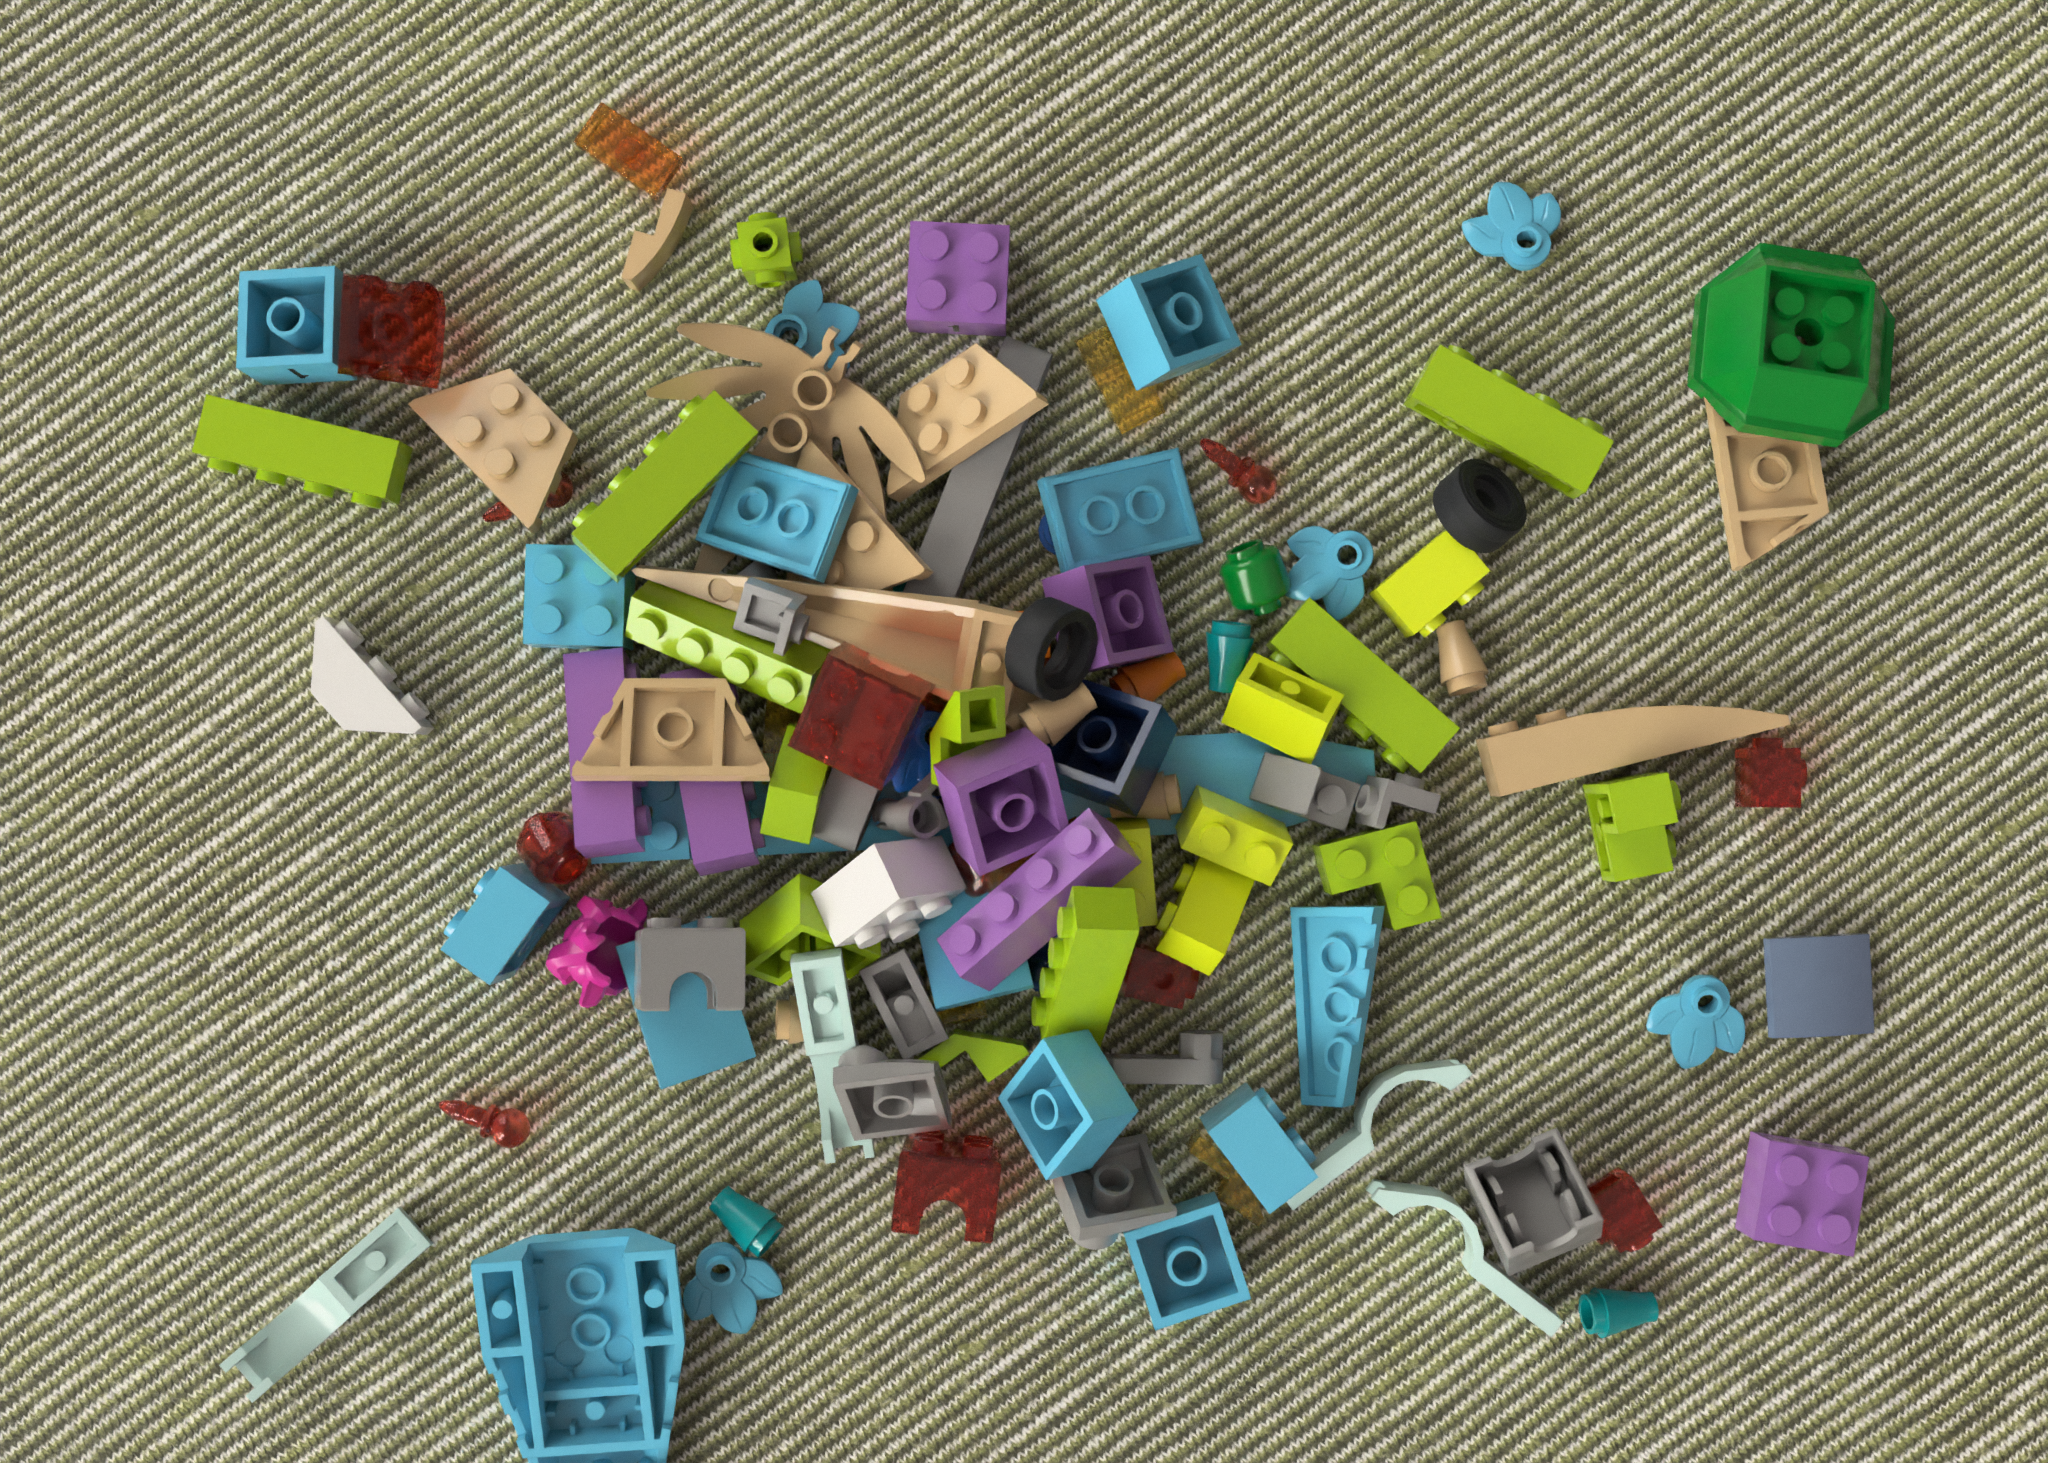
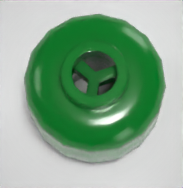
(1255, 577)

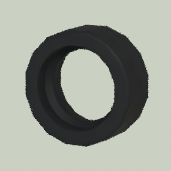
(1031, 641)

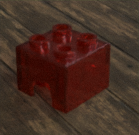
(860, 716)
(948, 1171)

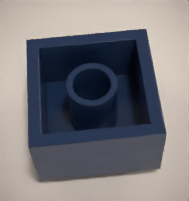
(1114, 750)

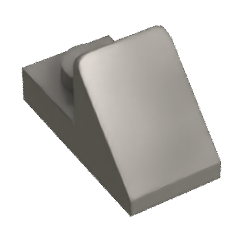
(1304, 791)
(904, 1003)

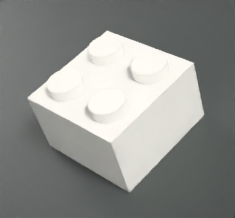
(889, 891)

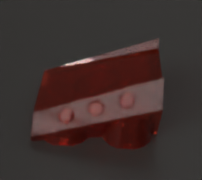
(391, 330)

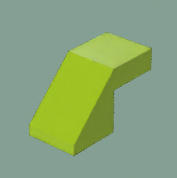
(967, 722)
(794, 794)
(989, 1052)

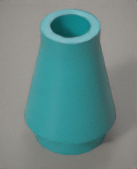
(1227, 653)
(747, 1221)
(1614, 1311)

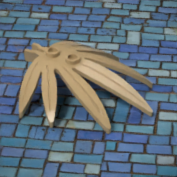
(800, 404)

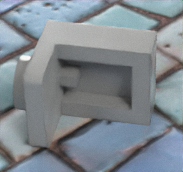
(772, 614)
(1378, 793)

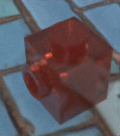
(1769, 775)
(1159, 978)
(1625, 1212)

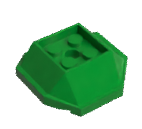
(1759, 371)

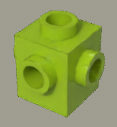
(773, 266)

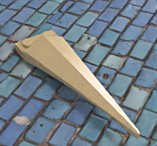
(933, 637)

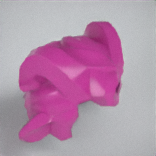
(590, 951)

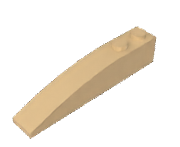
(1600, 741)

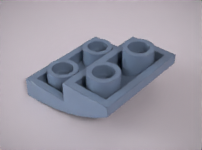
(1818, 985)

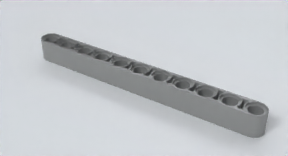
(949, 553)

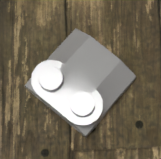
(890, 1095)
(1114, 1195)

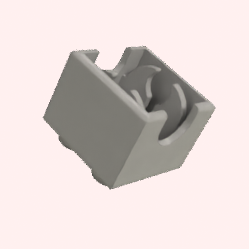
(710, 951)
(1533, 1203)

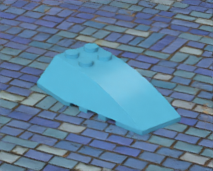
(584, 1343)

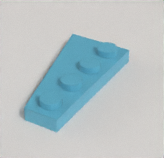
(1333, 988)

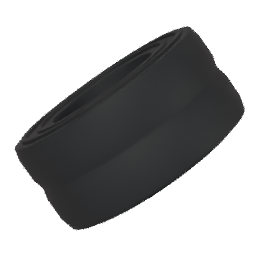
(1479, 506)

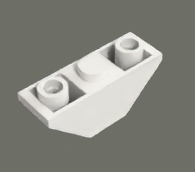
(360, 688)

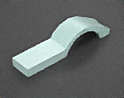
(827, 1034)
(1358, 1141)
(1398, 1196)
(329, 1302)

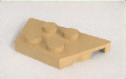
(959, 414)
(503, 438)
(1765, 488)
(870, 548)
(673, 734)

